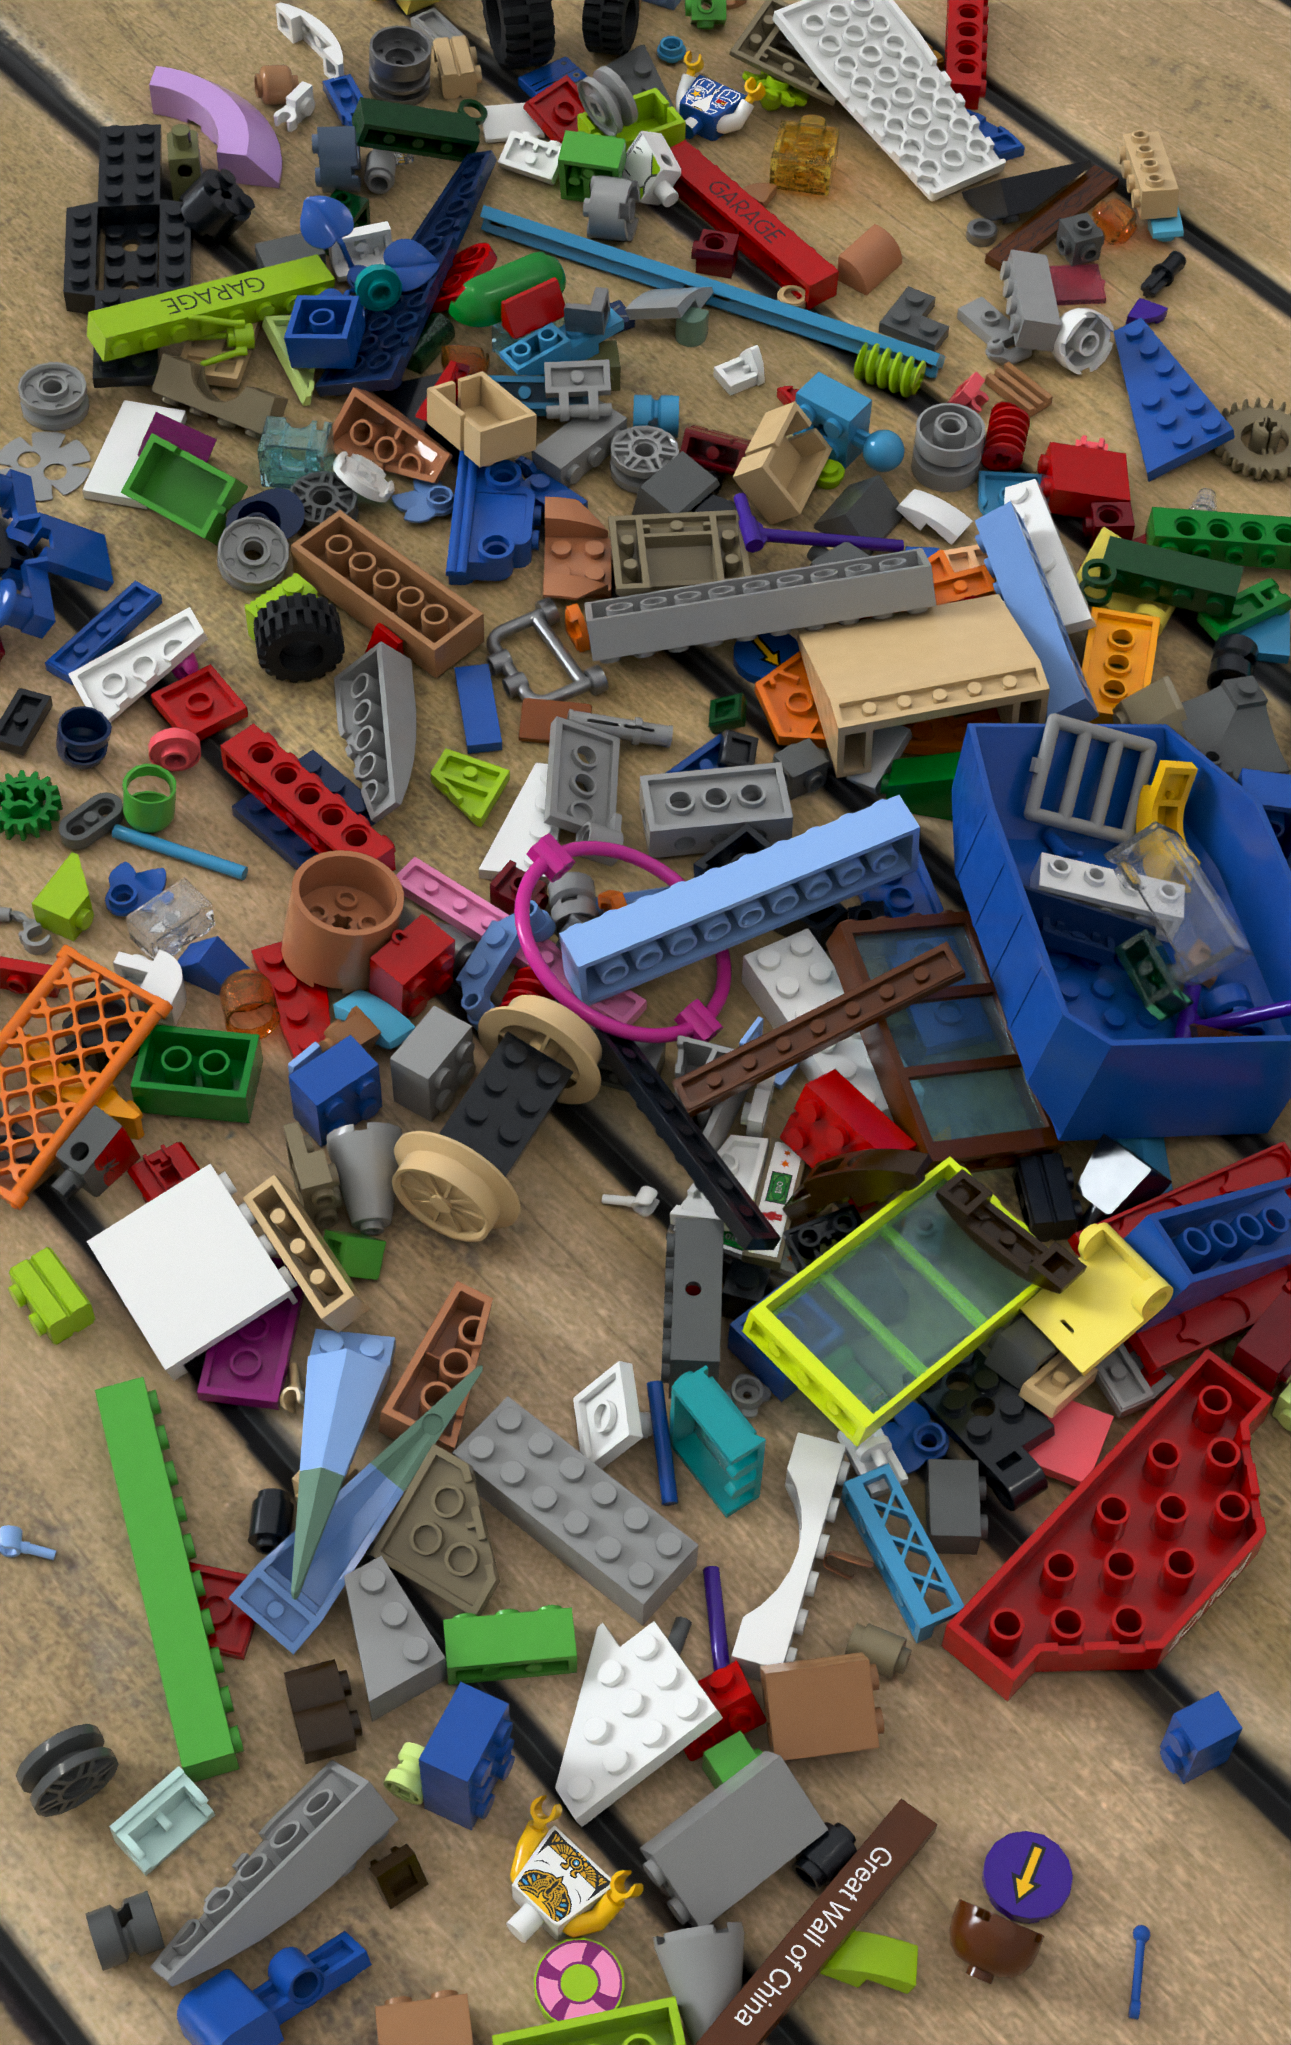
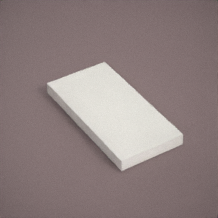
(121, 450)

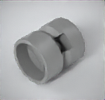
(572, 894)

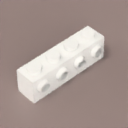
(1090, 886)

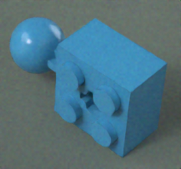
(844, 423)

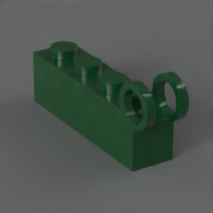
(418, 129)
(1164, 578)

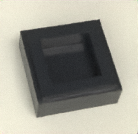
(737, 749)

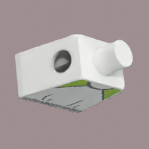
(654, 167)

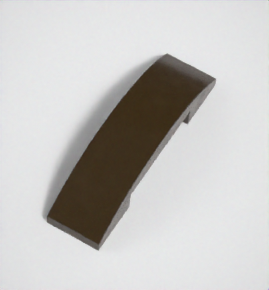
(1004, 1239)

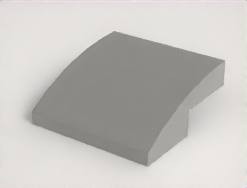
(667, 302)

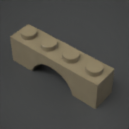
(186, 383)

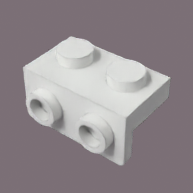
(365, 248)

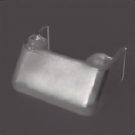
(1181, 902)

